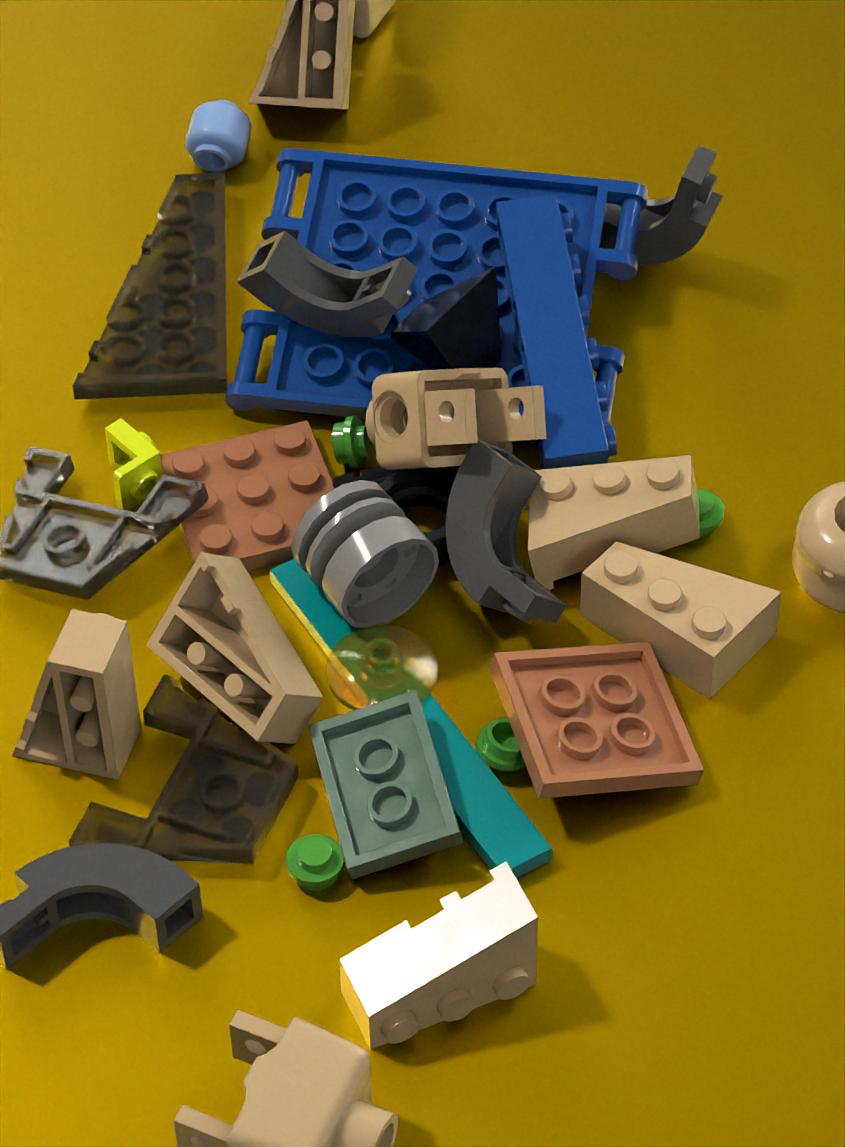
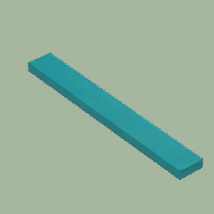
(480, 802)

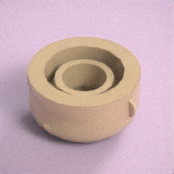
(820, 547)

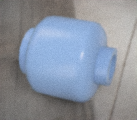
(218, 136)

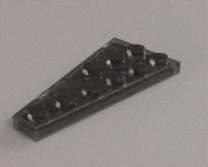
(172, 308)

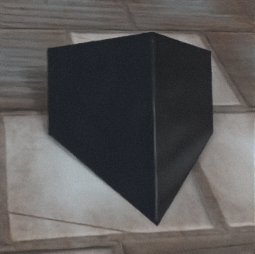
(456, 326)

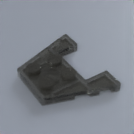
(78, 543)
(217, 797)

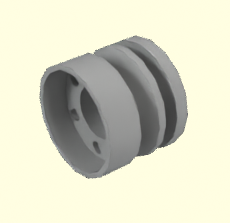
(364, 554)

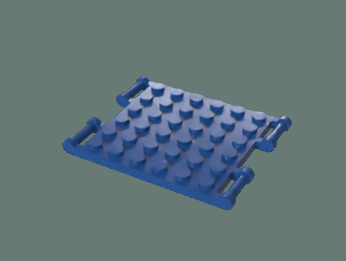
(445, 224)

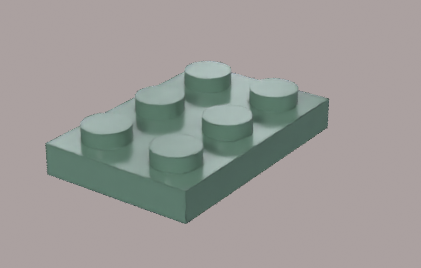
(385, 785)

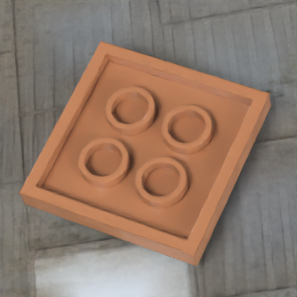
(255, 491)
(595, 719)

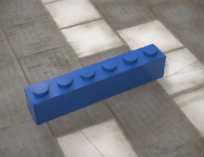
(551, 330)

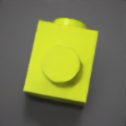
(135, 461)

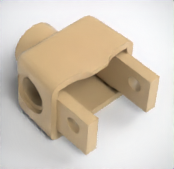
(442, 415)
(299, 1092)

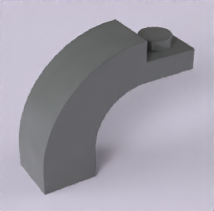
(674, 223)
(323, 294)
(482, 534)
(98, 883)

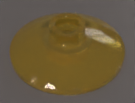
(363, 680)

